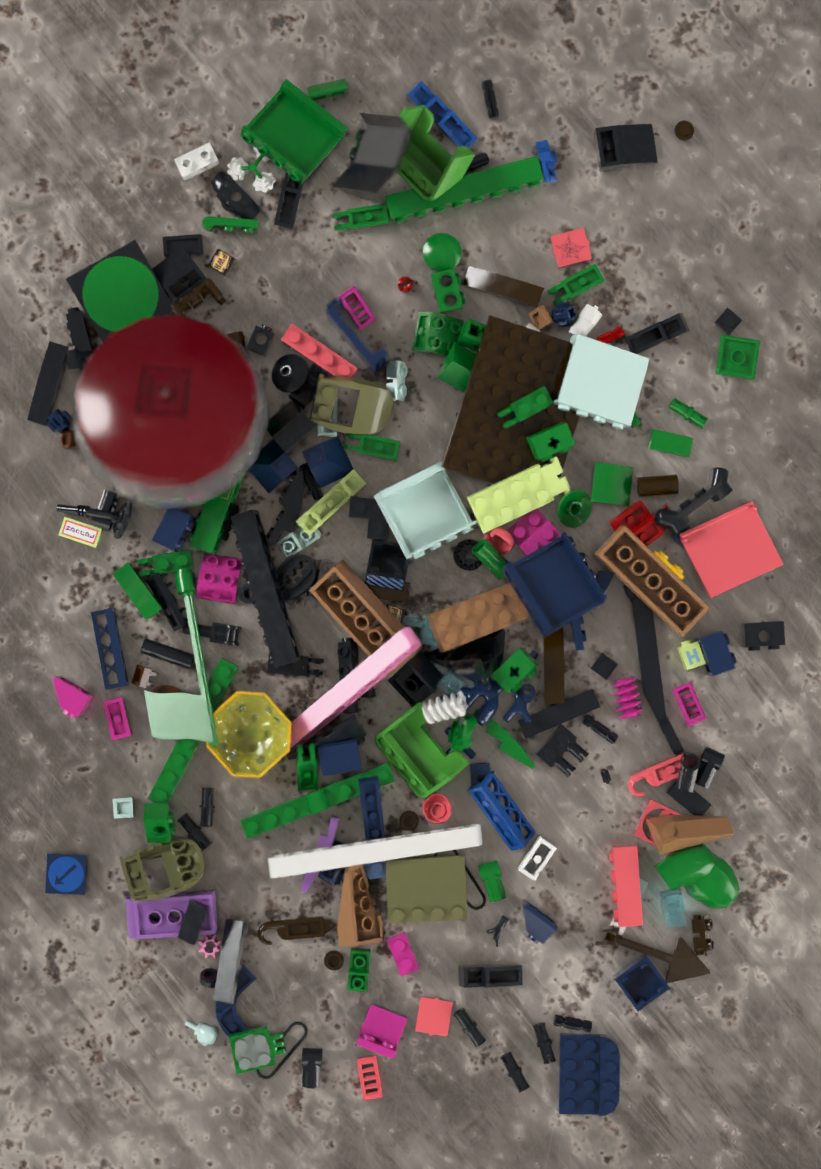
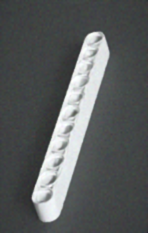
(375, 850)

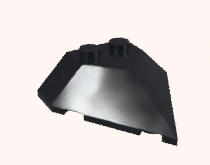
(473, 659)

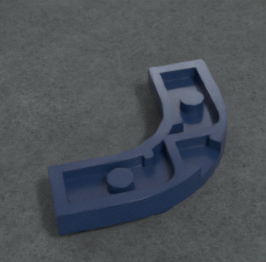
(227, 1013)

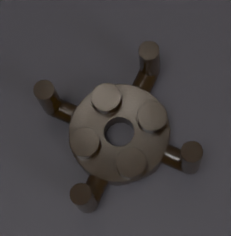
(195, 298)

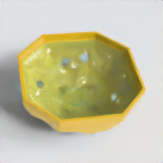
(250, 734)

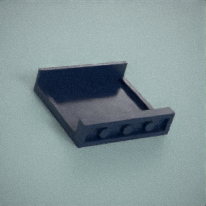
(373, 362)
(555, 585)

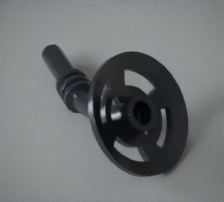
(118, 518)

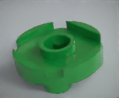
(461, 732)

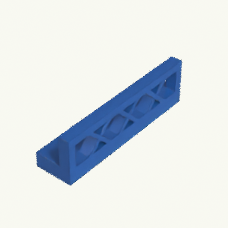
(501, 816)

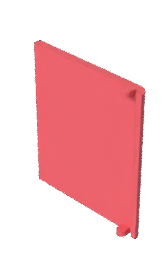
(730, 549)

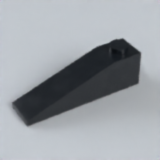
(346, 730)

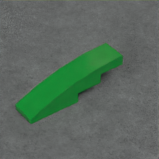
(508, 743)

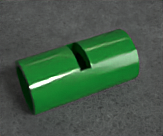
(490, 557)

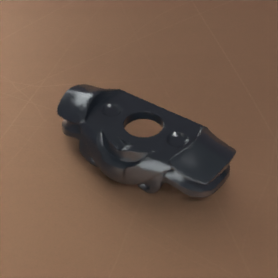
(244, 208)

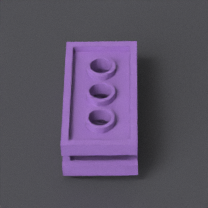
(143, 924)

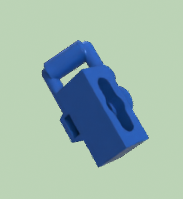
(546, 159)

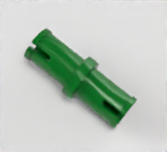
(688, 413)

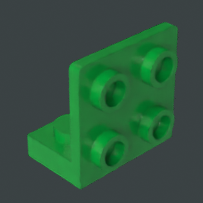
(436, 333)

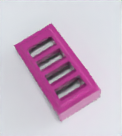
(352, 290)
(690, 722)

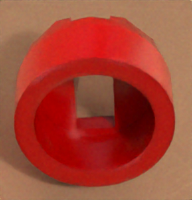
(407, 288)

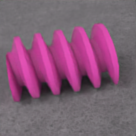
(627, 699)

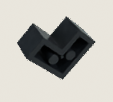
(369, 509)

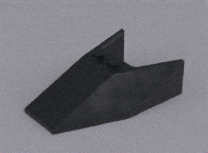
(376, 154)

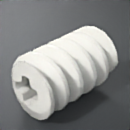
(445, 708)

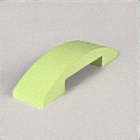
(331, 502)

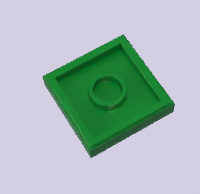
(737, 357)

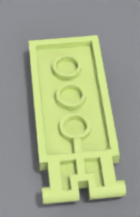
(518, 495)

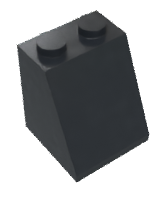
(290, 427)

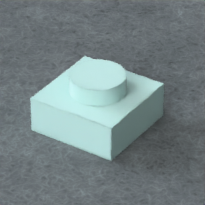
(123, 807)

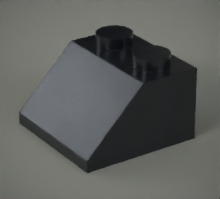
(416, 679)

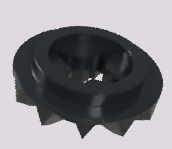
(459, 555)

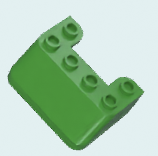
(425, 162)
(417, 754)

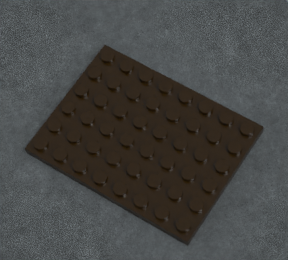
(506, 368)

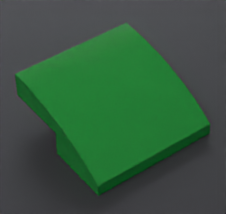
(612, 484)

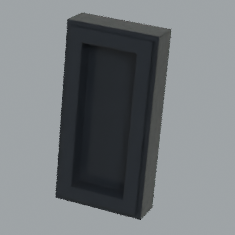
(191, 243)

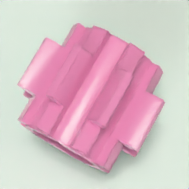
(204, 943)

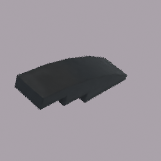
(289, 202)
(47, 383)

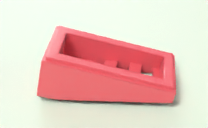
(370, 1095)

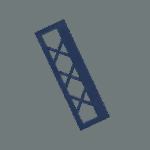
(117, 651)

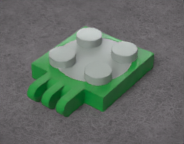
(255, 1048)

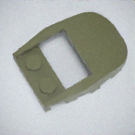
(371, 410)
(181, 861)

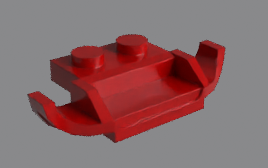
(639, 522)

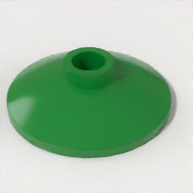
(580, 510)

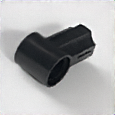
(107, 503)
(710, 762)
(687, 774)
(311, 1067)

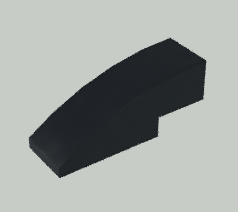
(657, 334)
(490, 975)

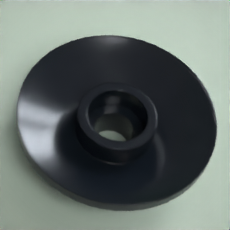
(297, 373)

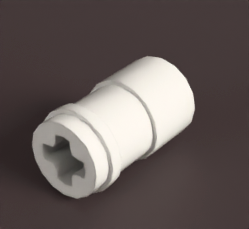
(586, 321)

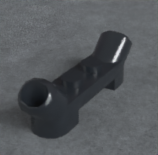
(716, 490)

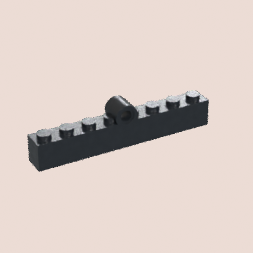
(266, 589)

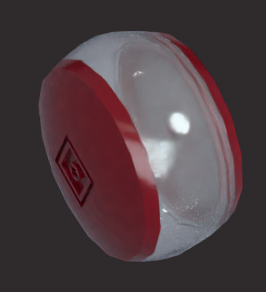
(170, 412)

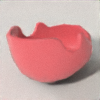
(500, 539)
(437, 808)

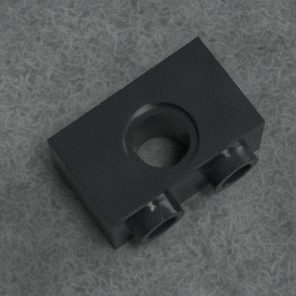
(751, 632)

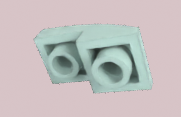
(297, 541)

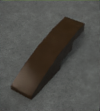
(503, 286)
(554, 668)

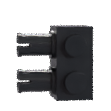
(554, 747)

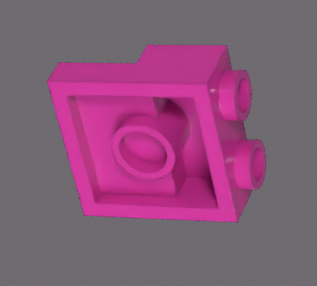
(533, 532)

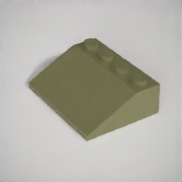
(426, 889)

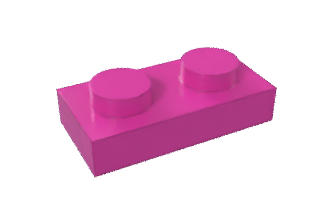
(117, 718)
(402, 954)

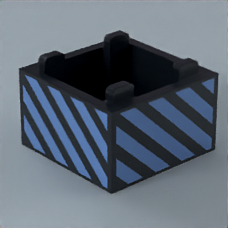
(386, 565)

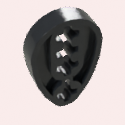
(302, 583)

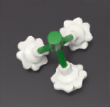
(239, 168)

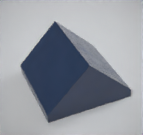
(339, 757)

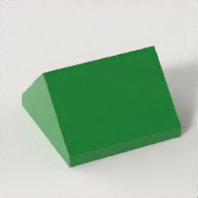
(457, 367)

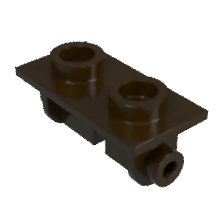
(704, 927)

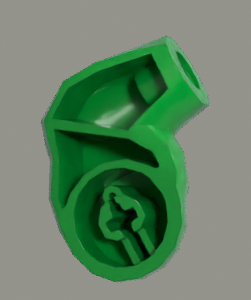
(702, 874)

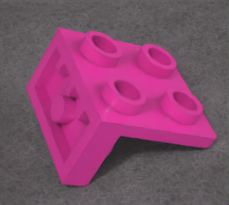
(219, 578)
(381, 1031)

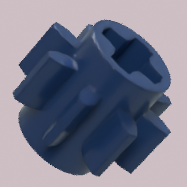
(563, 314)
(59, 421)

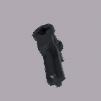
(217, 633)

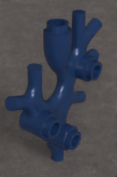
(491, 694)

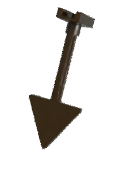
(683, 962)

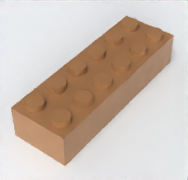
(651, 581)
(357, 610)
(476, 617)

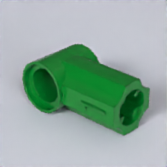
(491, 876)

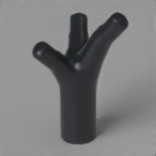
(497, 930)

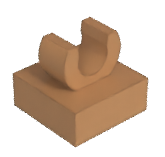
(540, 317)

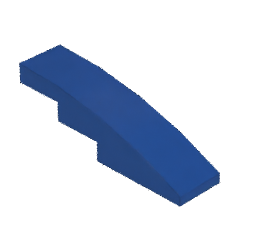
(444, 118)

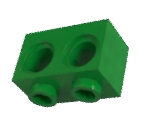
(442, 292)

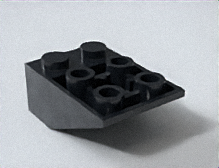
(625, 146)

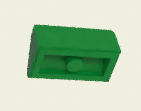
(328, 89)

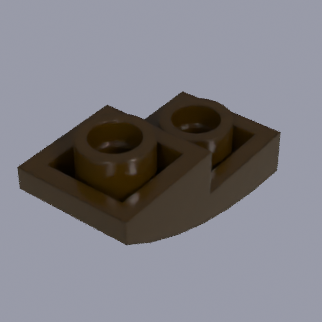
(391, 594)

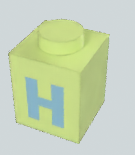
(691, 654)

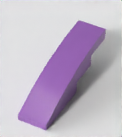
(324, 841)

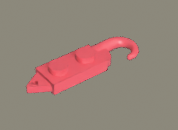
(659, 773)

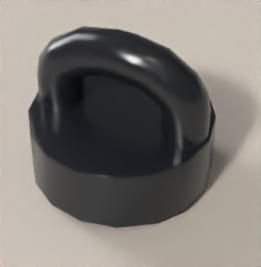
(208, 977)

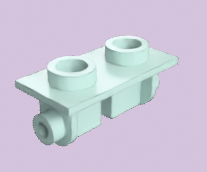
(397, 371)

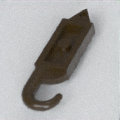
(297, 928)

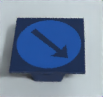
(66, 874)

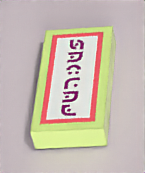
(80, 532)

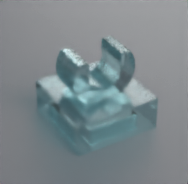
(451, 683)

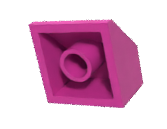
(72, 697)

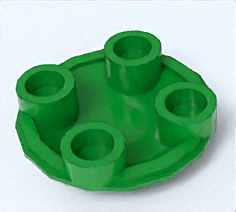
(442, 252)

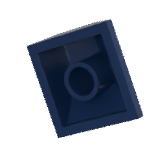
(328, 461)
(272, 466)
(537, 923)

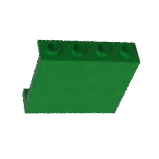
(294, 132)

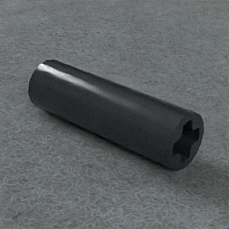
(167, 653)

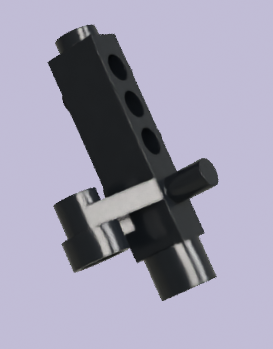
(80, 339)
(348, 661)

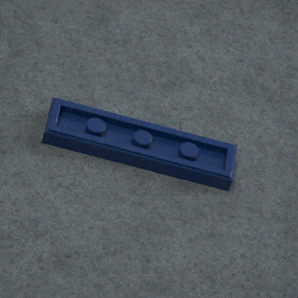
(371, 808)

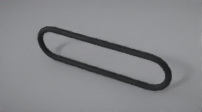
(289, 1054)

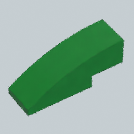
(137, 591)

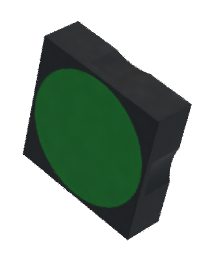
(119, 290)

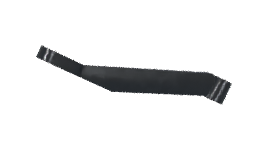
(650, 667)

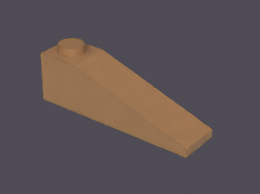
(685, 831)
(357, 916)

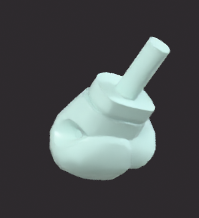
(204, 1032)

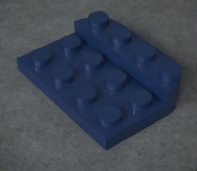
(588, 1074)

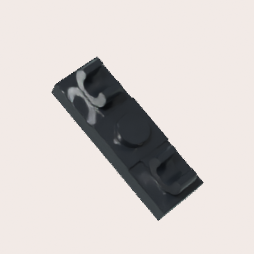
(167, 601)

